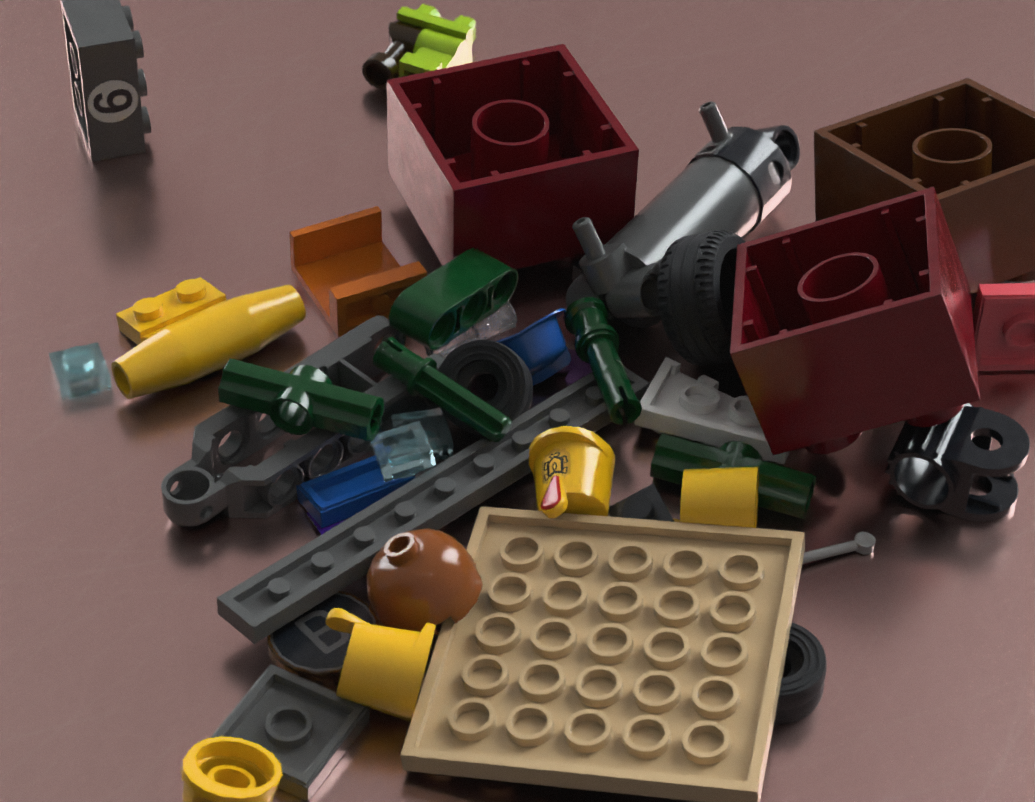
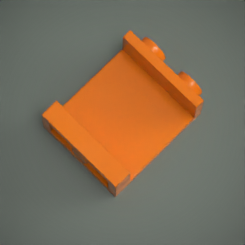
(350, 269)

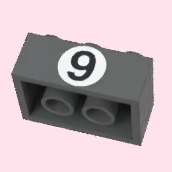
(106, 77)

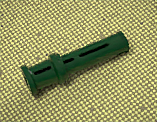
(598, 346)

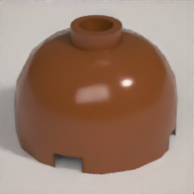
(422, 580)

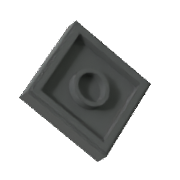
(299, 724)

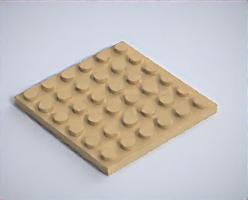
(613, 657)

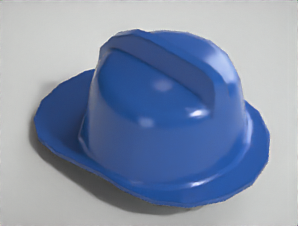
(541, 347)

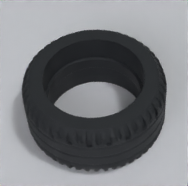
(698, 295)

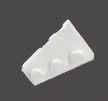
(700, 412)

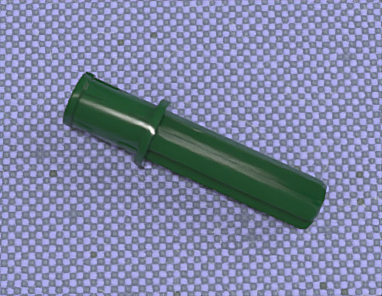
(423, 378)

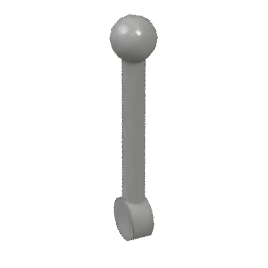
(862, 544)

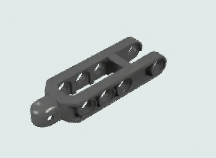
(250, 490)

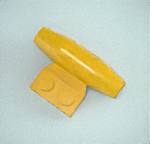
(197, 332)

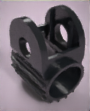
(939, 462)

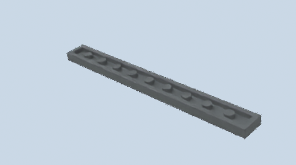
(428, 501)

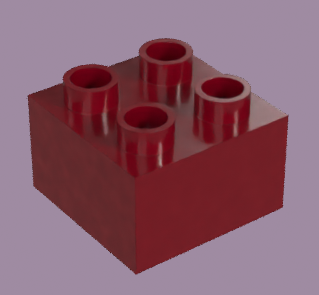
(510, 157)
(854, 325)

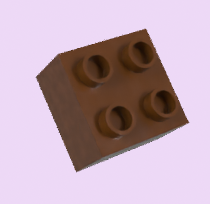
(963, 144)

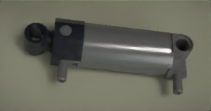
(724, 187)

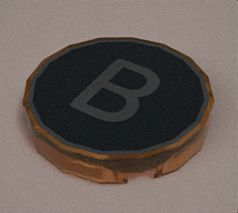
(310, 646)

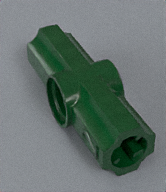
(301, 400)
(779, 486)

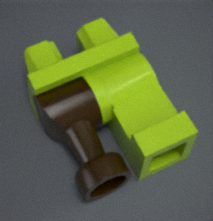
(421, 44)

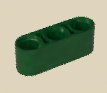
(453, 298)

